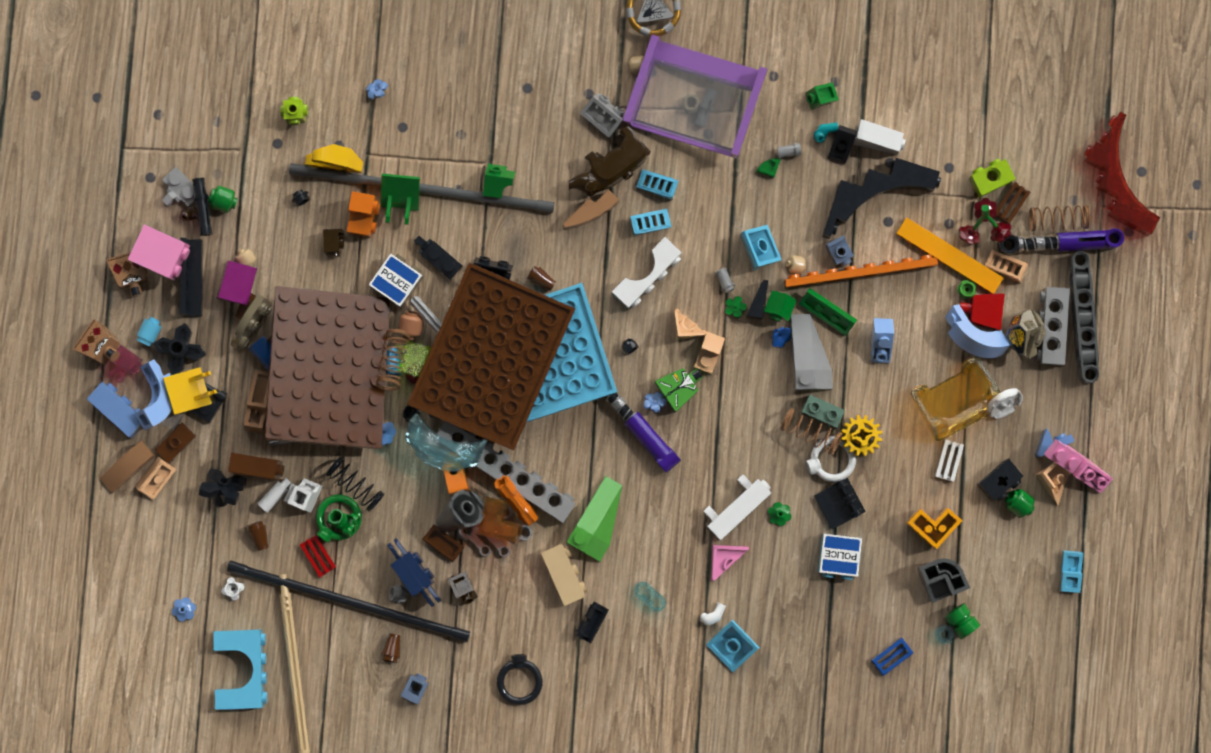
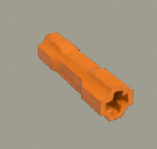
(508, 490)

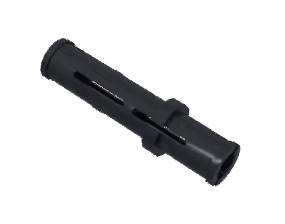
(201, 199)

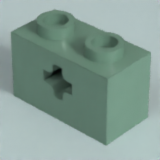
(822, 411)

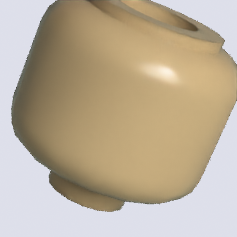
(635, 64)
(245, 257)
(796, 265)

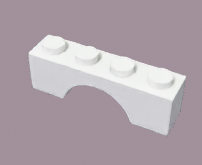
(664, 256)

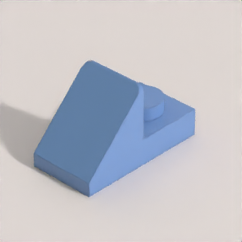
(1046, 440)

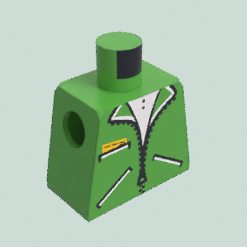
(679, 387)

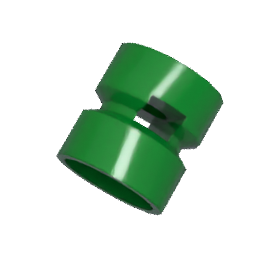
(962, 621)

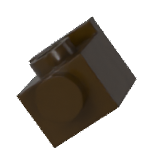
(333, 242)

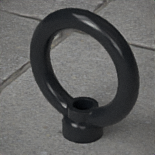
(519, 661)

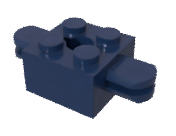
(413, 573)

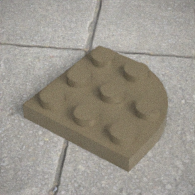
(250, 322)

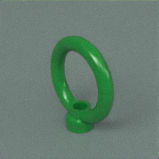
(324, 532)

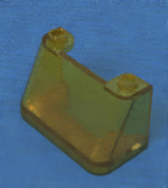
(957, 400)

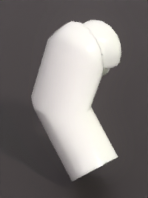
(714, 617)

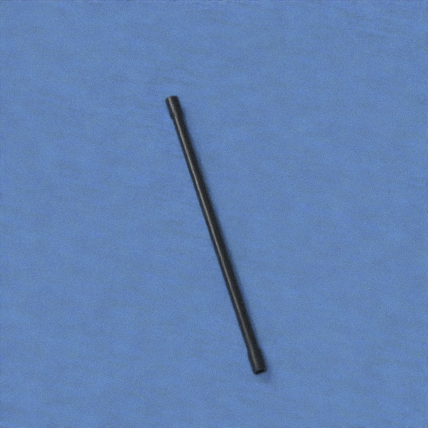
(453, 632)

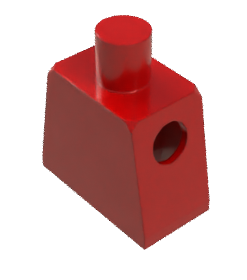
(985, 310)

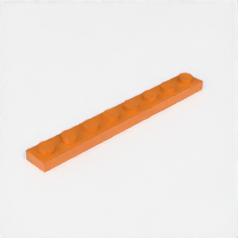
(851, 272)

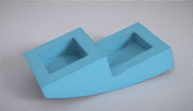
(1071, 571)

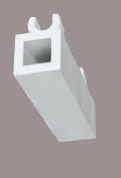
(739, 508)

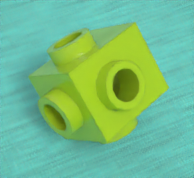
(296, 117)

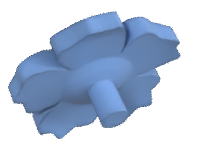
(376, 89)
(654, 401)

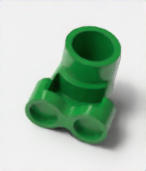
(344, 522)

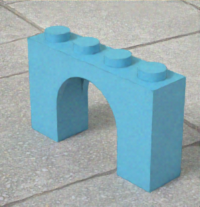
(251, 644)

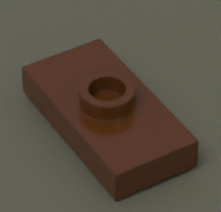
(175, 442)

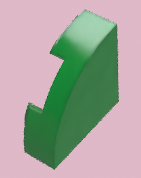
(769, 167)

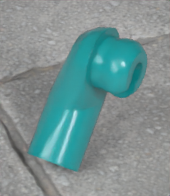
(823, 130)

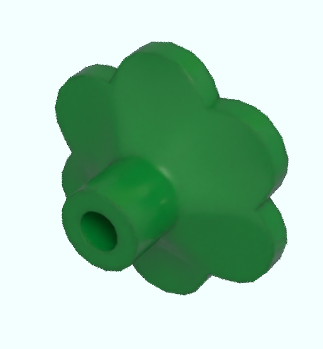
(774, 514)

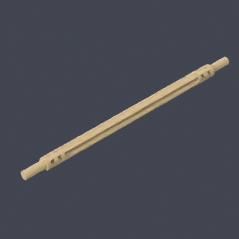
(294, 671)

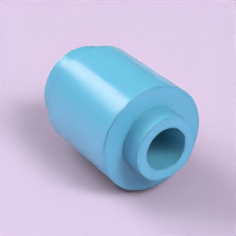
(149, 331)

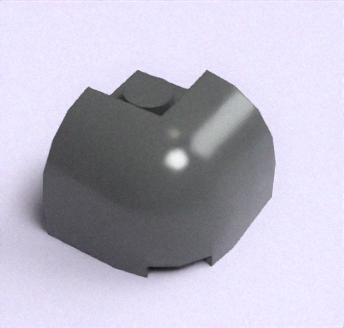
(942, 579)

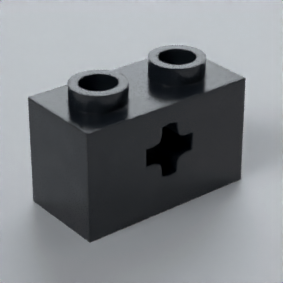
(1004, 470)

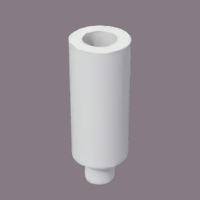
(274, 495)

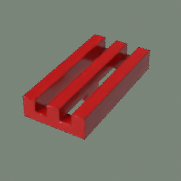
(312, 561)

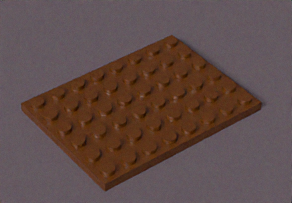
(491, 356)
(327, 368)

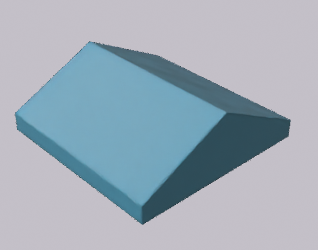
(732, 645)

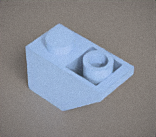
(882, 340)

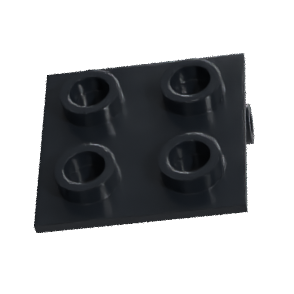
(839, 503)

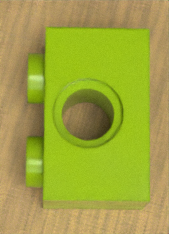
(984, 186)

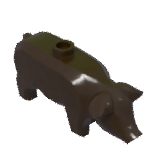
(614, 166)

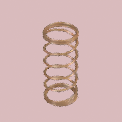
(1033, 218)
(395, 340)
(785, 424)

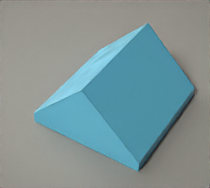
(760, 247)

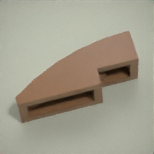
(592, 210)
(257, 403)
(127, 466)

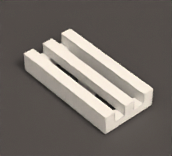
(956, 463)

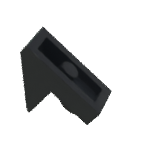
(842, 144)

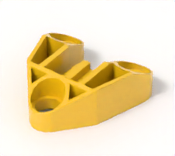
(335, 158)

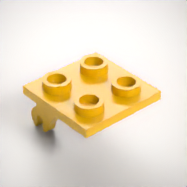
(188, 390)

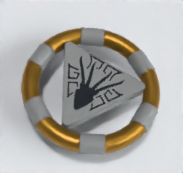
(653, 11)

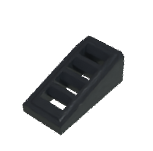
(757, 308)

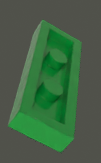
(827, 311)

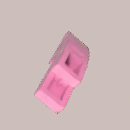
(1078, 465)

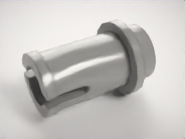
(789, 150)
(724, 280)

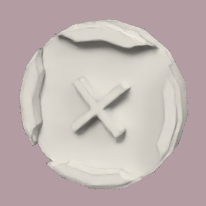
(1004, 403)

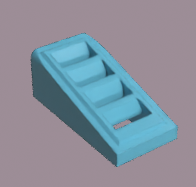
(662, 193)
(649, 215)

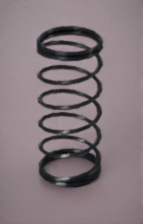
(377, 497)

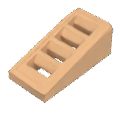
(1011, 275)

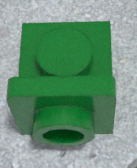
(821, 95)

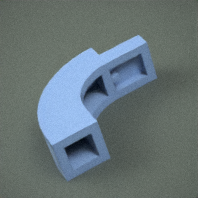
(972, 339)
(160, 404)

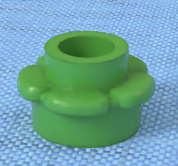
(971, 289)

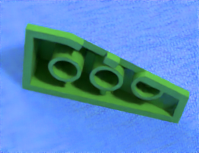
(597, 523)

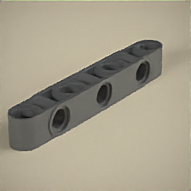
(1084, 317)

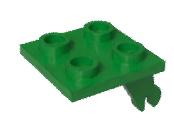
(400, 192)

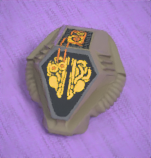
(1022, 326)

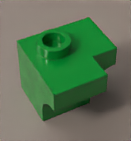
(496, 179)

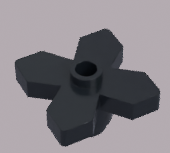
(182, 338)
(222, 489)

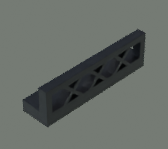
(192, 280)

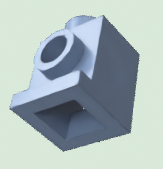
(832, 248)
(412, 695)

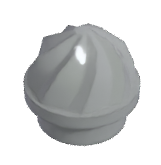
(398, 594)

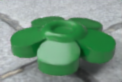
(735, 307)

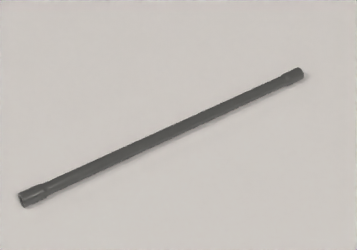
(538, 205)

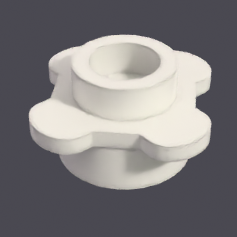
(227, 589)

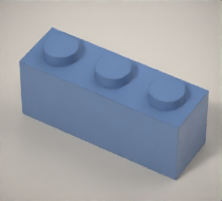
(116, 408)

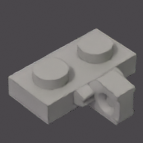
(179, 188)

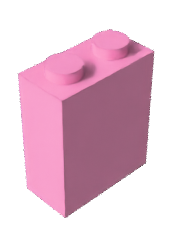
(159, 252)

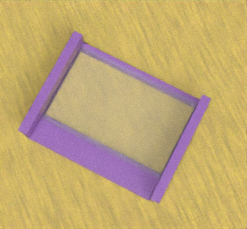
(694, 97)

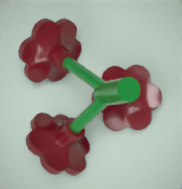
(985, 212)

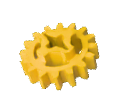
(862, 443)

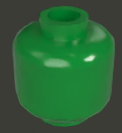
(222, 199)
(1020, 503)

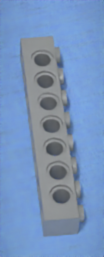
(566, 501)

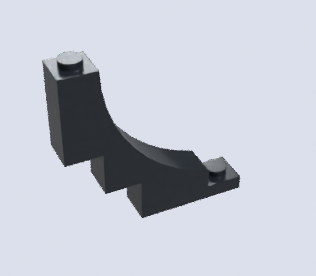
(852, 196)

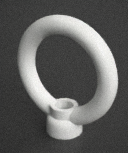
(814, 465)

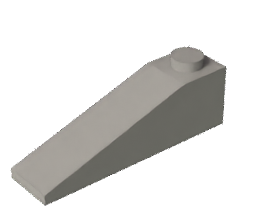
(810, 362)

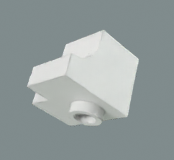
(304, 495)

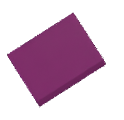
(236, 283)

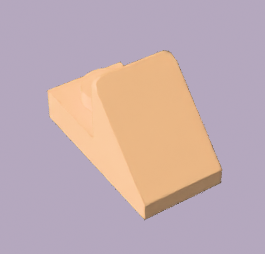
(709, 353)

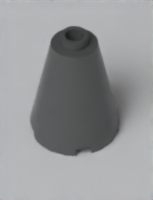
(460, 512)

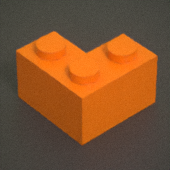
(362, 214)

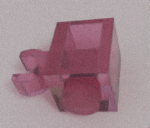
(126, 362)

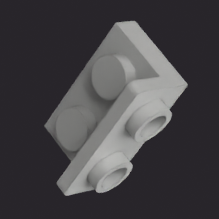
(603, 114)

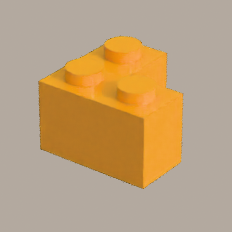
(933, 531)

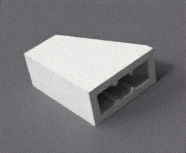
(879, 137)

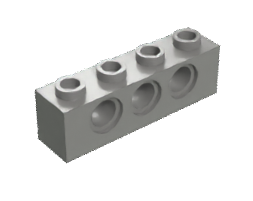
(1060, 297)

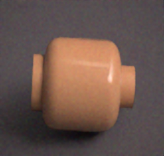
(412, 324)

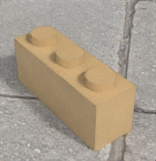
(564, 574)

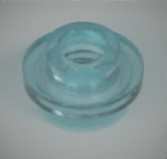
(950, 636)

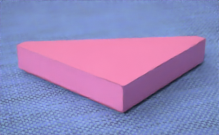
(724, 557)

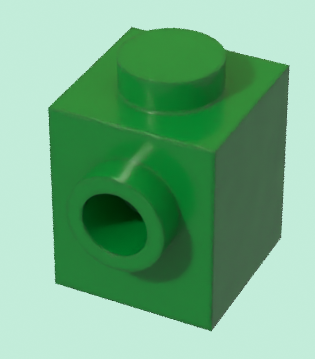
(780, 306)

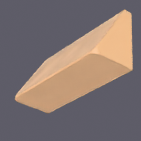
(155, 478)

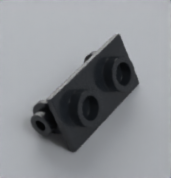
(500, 268)
(595, 617)

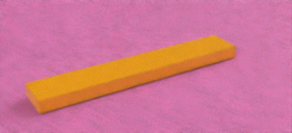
(949, 255)

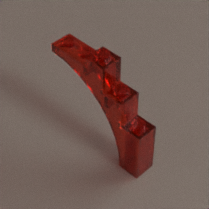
(1126, 206)

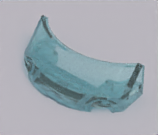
(440, 451)

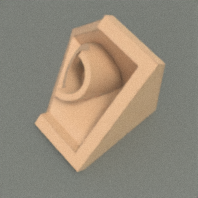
(686, 328)
(1054, 480)

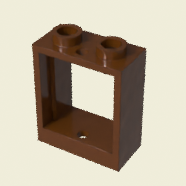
(256, 466)

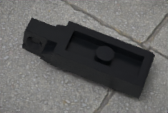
(438, 257)

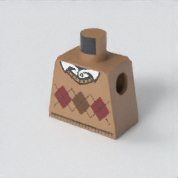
(128, 273)
(98, 343)

